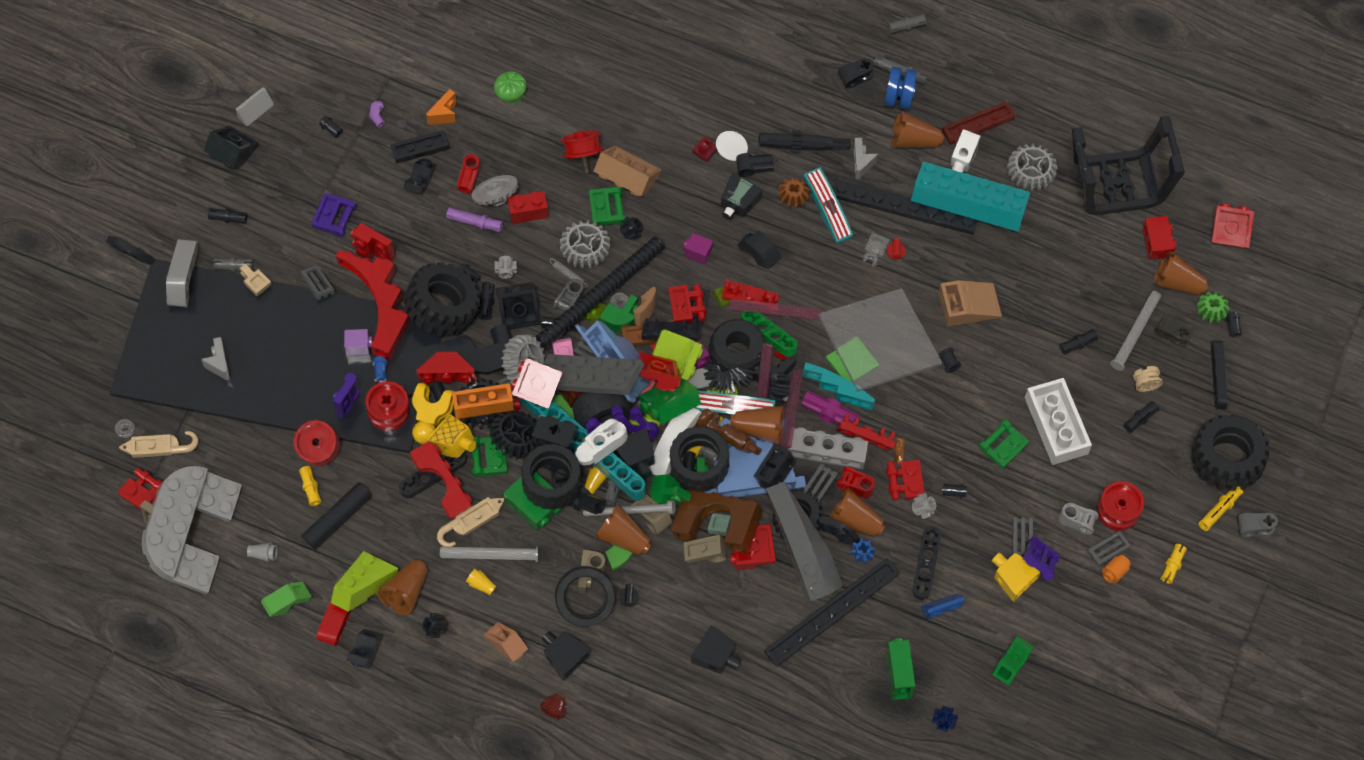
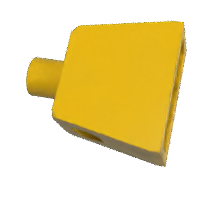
(1014, 574)

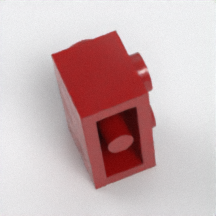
(527, 207)
(1158, 237)

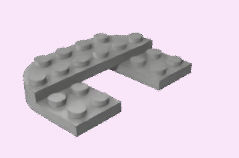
(170, 521)

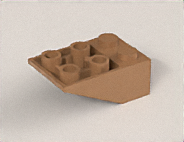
(968, 302)

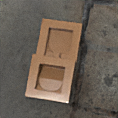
(647, 307)

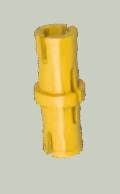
(310, 486)
(1173, 563)

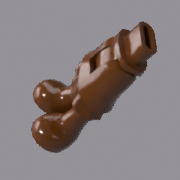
(729, 433)

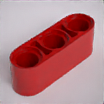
(333, 624)

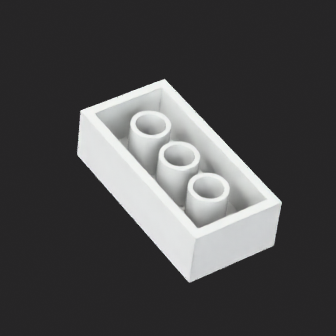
(1058, 421)

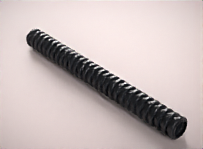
(600, 292)

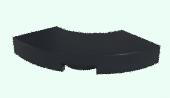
(136, 253)
(839, 530)

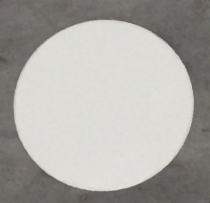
(731, 144)

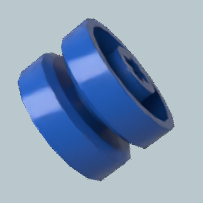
(901, 88)

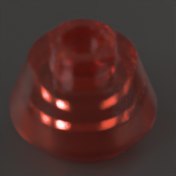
(554, 706)

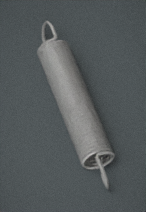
(566, 271)

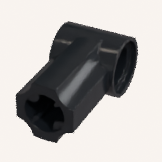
(749, 164)
(588, 502)

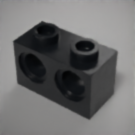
(774, 467)

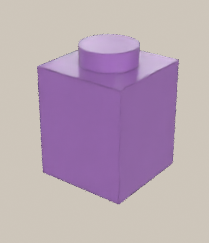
(357, 342)

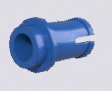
(380, 368)

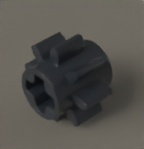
(631, 228)
(434, 625)

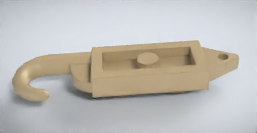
(158, 445)
(471, 519)

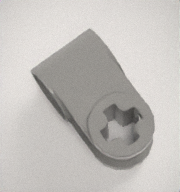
(1079, 519)

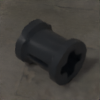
(949, 360)

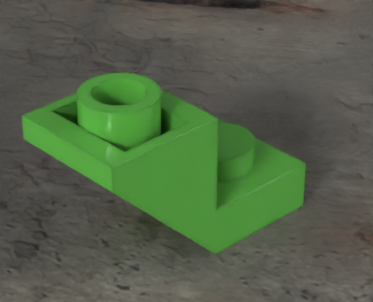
(282, 599)

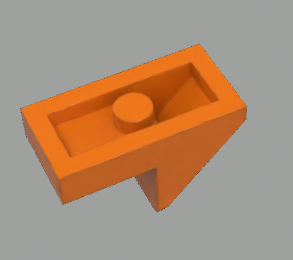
(441, 111)

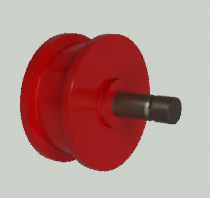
(582, 145)

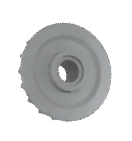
(495, 190)

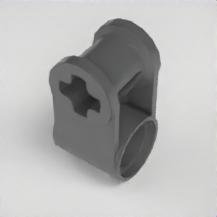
(567, 297)
(1256, 524)

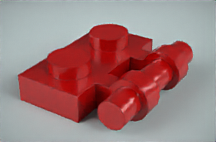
(681, 306)
(911, 479)
(135, 492)

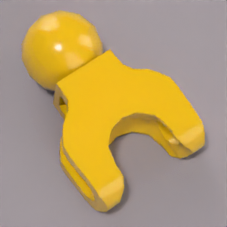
(429, 413)

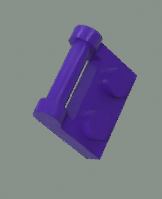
(328, 211)
(346, 396)
(1036, 554)

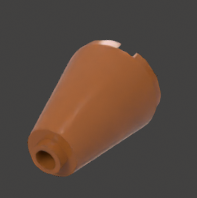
(915, 133)
(1179, 276)
(761, 423)
(857, 515)
(623, 532)
(404, 588)

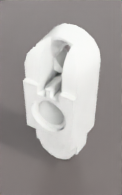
(590, 452)

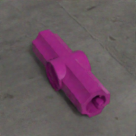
(828, 409)

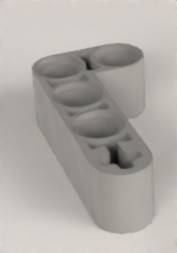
(180, 273)

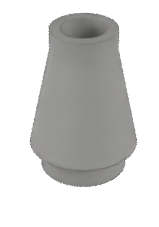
(265, 552)

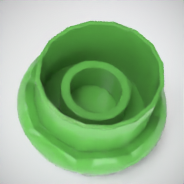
(510, 87)

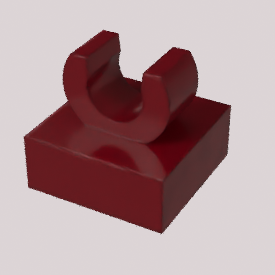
(704, 149)

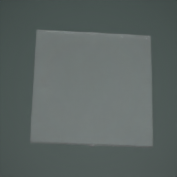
(879, 339)

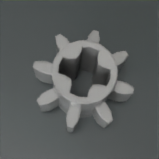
(505, 267)
(924, 506)

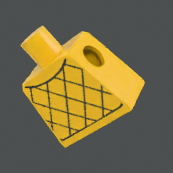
(452, 437)

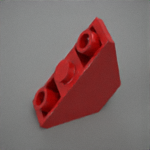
(446, 368)

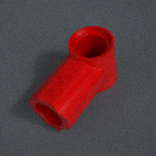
(468, 174)

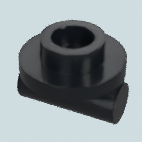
(629, 596)

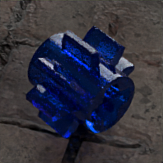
(945, 718)

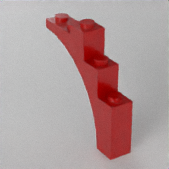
(377, 276)

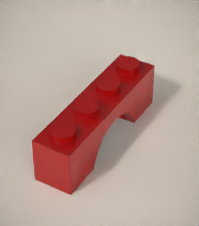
(427, 459)

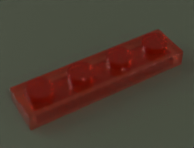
(979, 122)

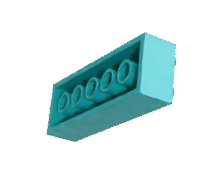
(970, 196)

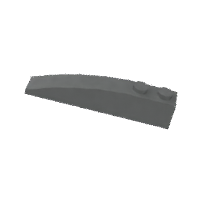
(805, 545)

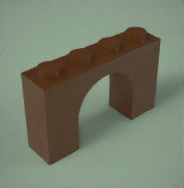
(743, 525)

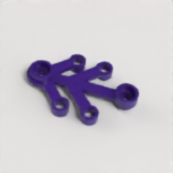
(635, 414)

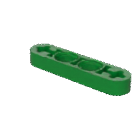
(772, 329)

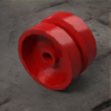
(387, 406)
(308, 435)
(1120, 506)

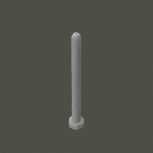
(669, 507)

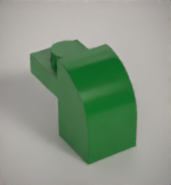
(619, 318)
(666, 488)
(1013, 661)

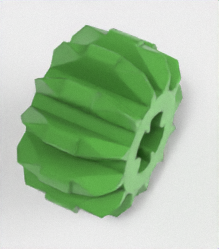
(1219, 306)

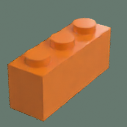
(482, 401)

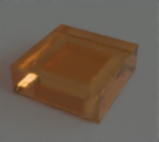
(899, 450)

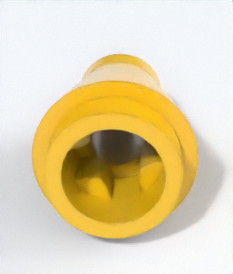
(594, 480)
(481, 582)

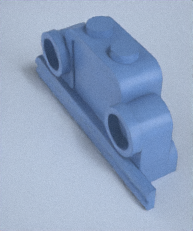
(609, 345)
(741, 471)

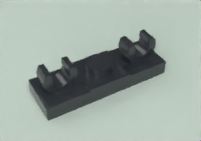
(652, 330)

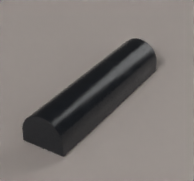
(336, 516)

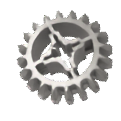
(1033, 160)
(583, 252)
(518, 350)

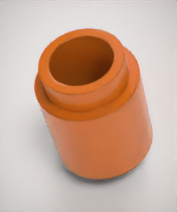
(1116, 569)

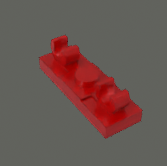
(740, 291)
(866, 433)

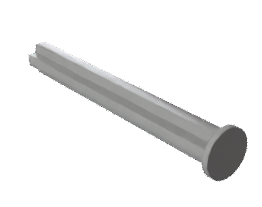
(1118, 362)
(490, 553)

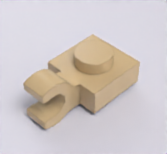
(255, 281)

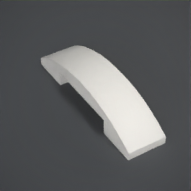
(662, 451)

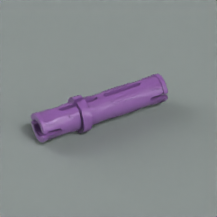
(482, 222)

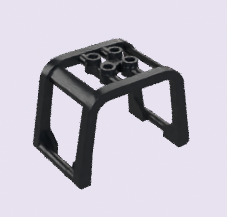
(1176, 171)

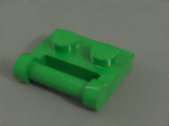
(601, 208)
(1008, 448)
(495, 461)

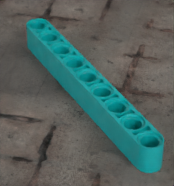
(611, 472)

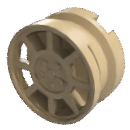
(1147, 379)

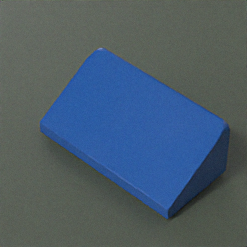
(942, 605)

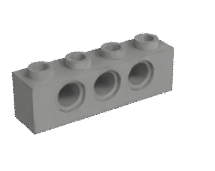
(833, 456)

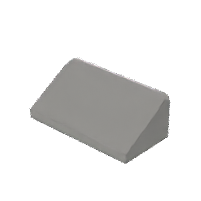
(254, 107)

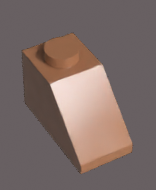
(506, 641)

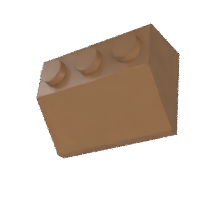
(627, 170)

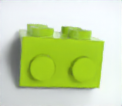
(681, 350)

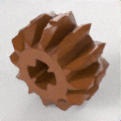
(793, 192)

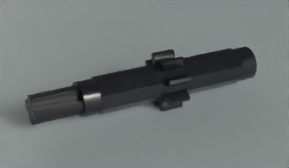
(797, 141)

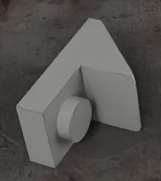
(862, 161)
(217, 363)

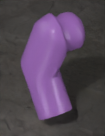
(375, 109)

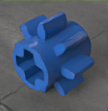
(866, 547)

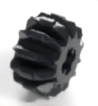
(778, 388)

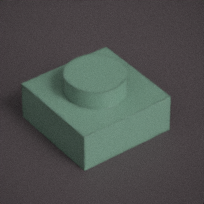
(719, 524)

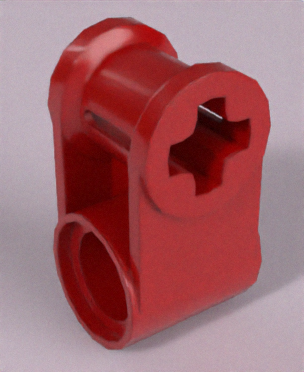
(854, 480)

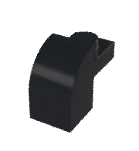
(761, 248)
(365, 649)

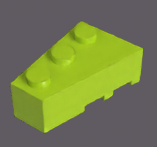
(361, 581)

